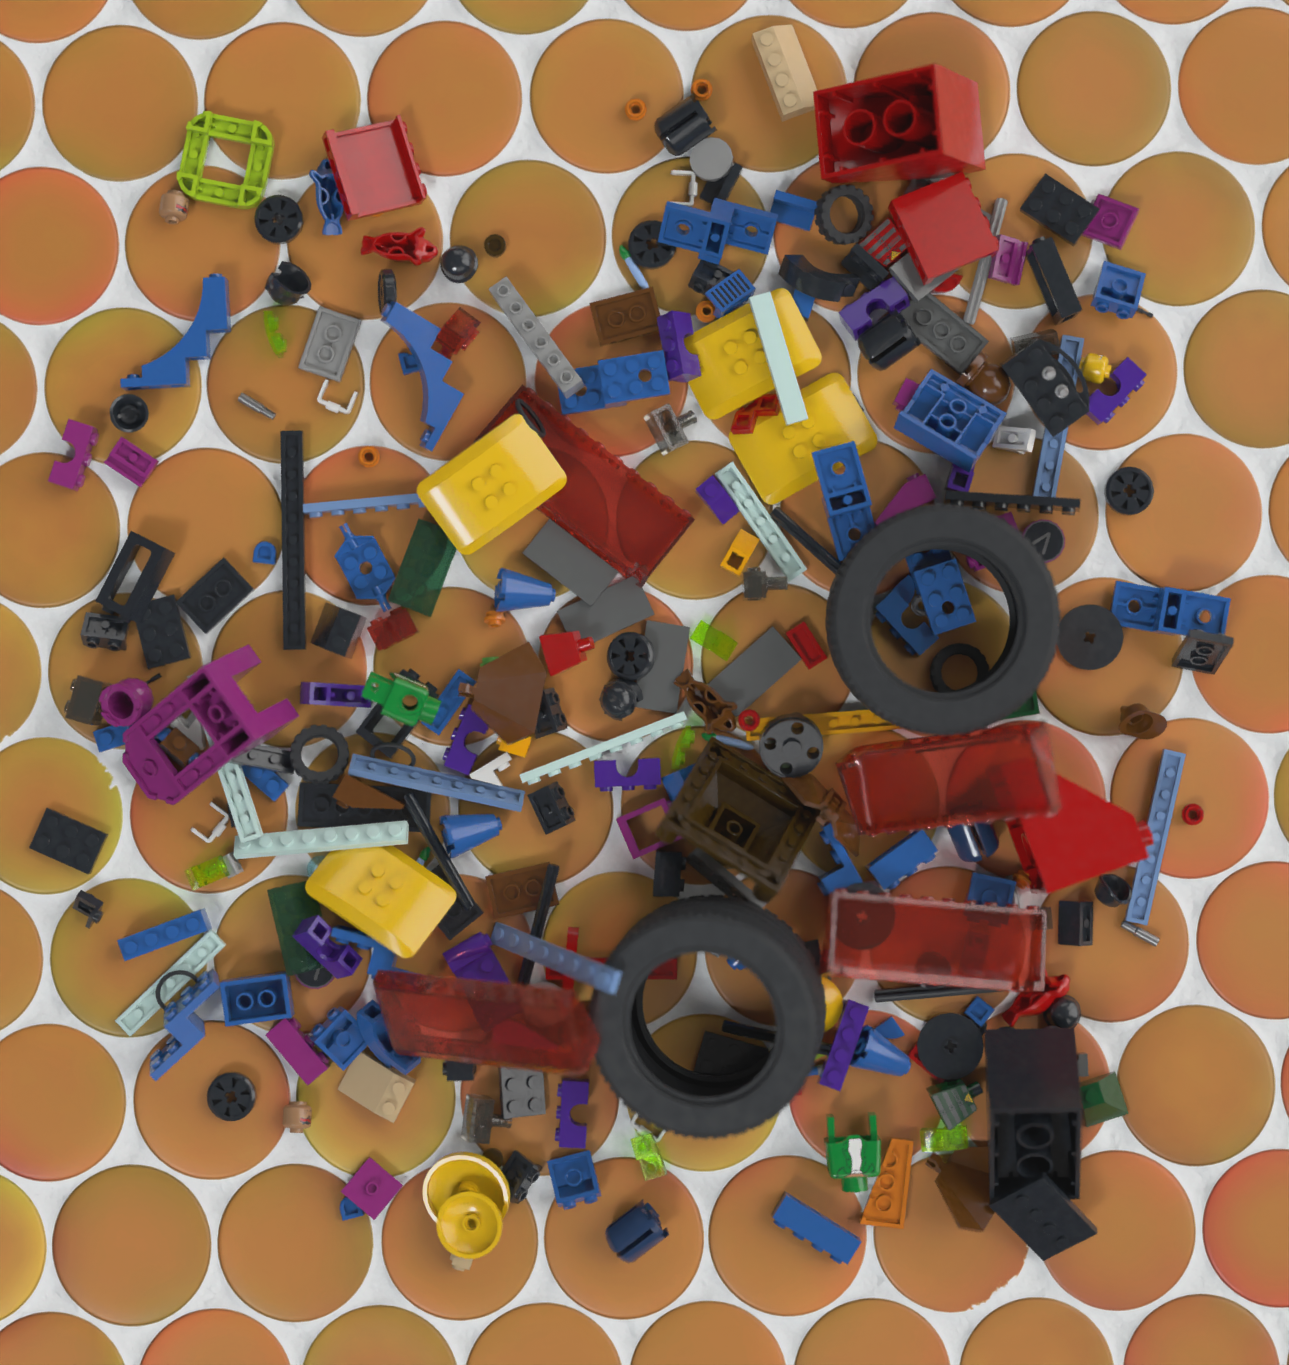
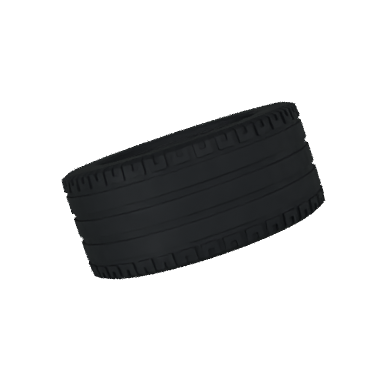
(1030, 601)
(694, 1101)

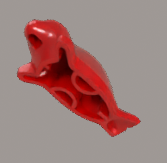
(401, 246)
(1035, 1003)

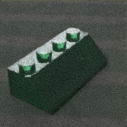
(423, 569)
(289, 907)

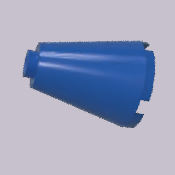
(521, 592)
(468, 831)
(879, 1054)

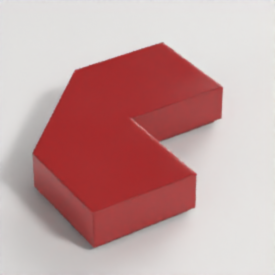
(745, 419)

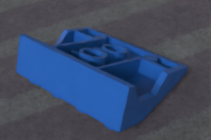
(950, 420)

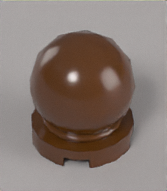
(986, 380)

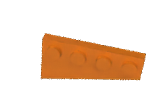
(890, 1189)

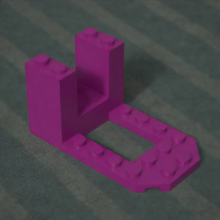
(222, 712)

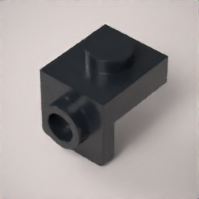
(89, 906)

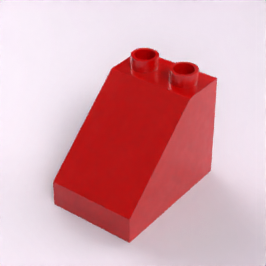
(900, 127)
(1078, 841)

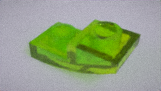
(276, 340)
(684, 740)
(944, 1140)
(649, 1156)

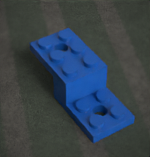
(714, 229)
(617, 382)
(844, 495)
(938, 581)
(1168, 609)
(842, 875)
(381, 957)
(183, 1023)

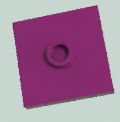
(1112, 222)
(371, 1188)

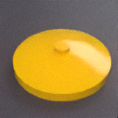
(462, 1173)

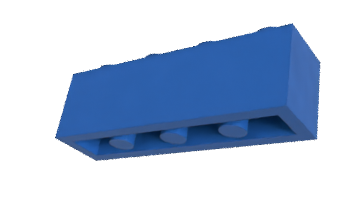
(164, 934)
(816, 1228)

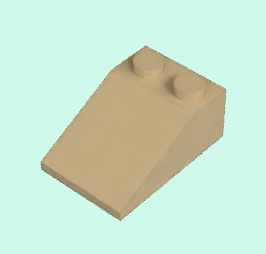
(376, 1086)

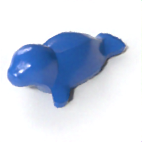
(328, 198)

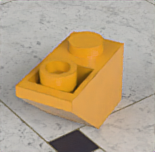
(739, 553)
(518, 748)

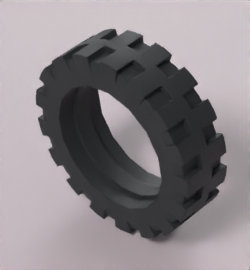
(863, 209)
(953, 649)
(319, 732)

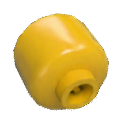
(1095, 368)

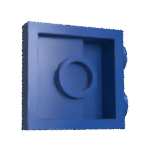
(1118, 290)
(990, 889)
(339, 1037)
(574, 1179)

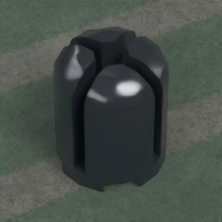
(683, 126)
(887, 341)

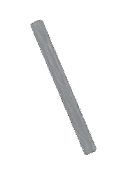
(984, 265)

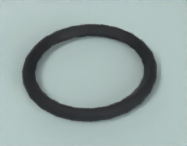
(518, 402)
(395, 745)
(164, 978)

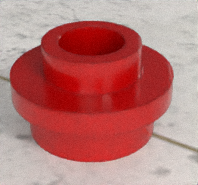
(756, 720)
(1198, 817)

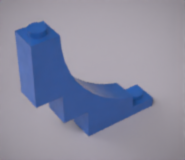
(173, 367)
(438, 397)

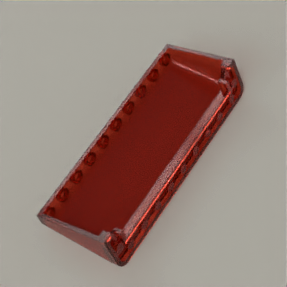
(603, 498)
(951, 779)
(934, 942)
(486, 1022)

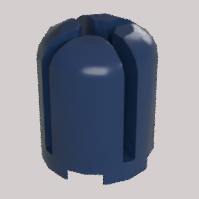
(965, 842)
(635, 1232)

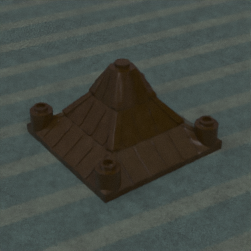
(740, 818)

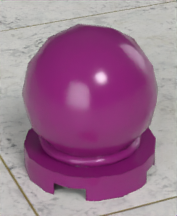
(126, 701)

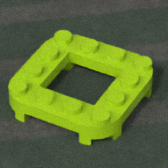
(232, 129)

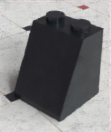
(338, 630)

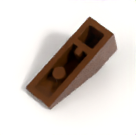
(359, 794)

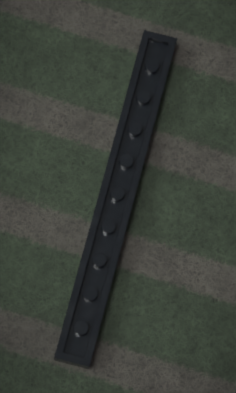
(293, 540)

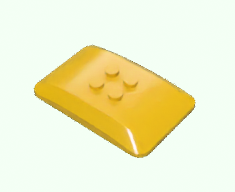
(734, 359)
(780, 454)
(491, 484)
(383, 895)

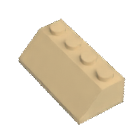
(785, 70)

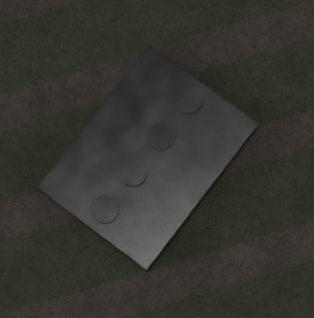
(1043, 1216)

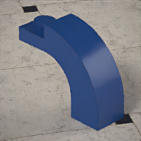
(376, 1037)

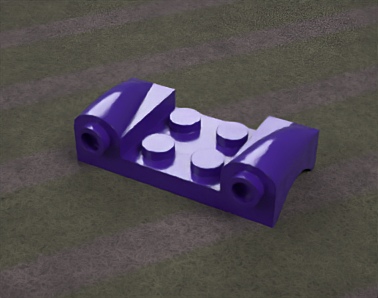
(475, 960)

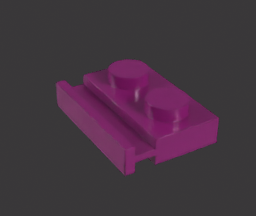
(1008, 261)
(131, 462)

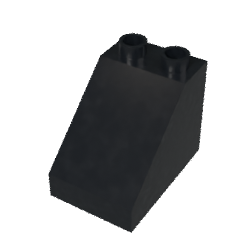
(1033, 1108)

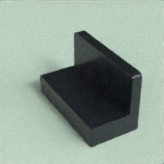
(723, 187)
(1075, 923)

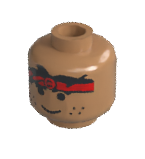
(174, 206)
(297, 1116)

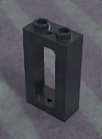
(1053, 280)
(146, 584)
(367, 727)

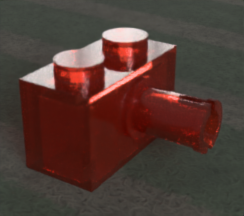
(457, 333)
(392, 629)

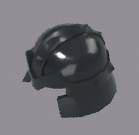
(289, 285)
(620, 698)

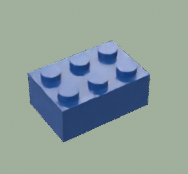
(902, 859)
(257, 998)

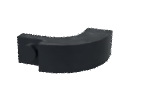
(815, 282)

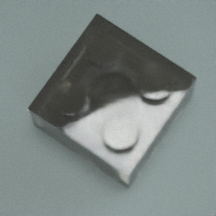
(84, 702)

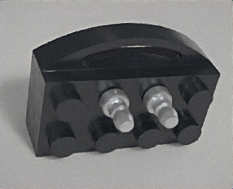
(1048, 385)

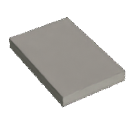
(329, 344)

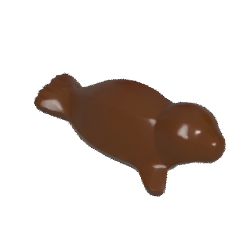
(707, 703)

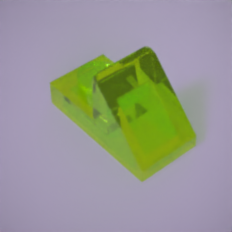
(714, 640)
(207, 872)

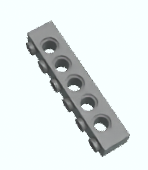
(536, 337)

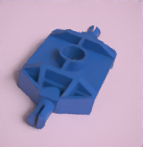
(352, 555)

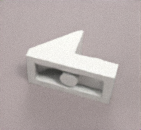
(1014, 439)
(194, 732)
(487, 772)

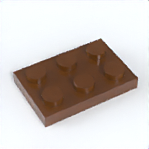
(625, 316)
(517, 890)

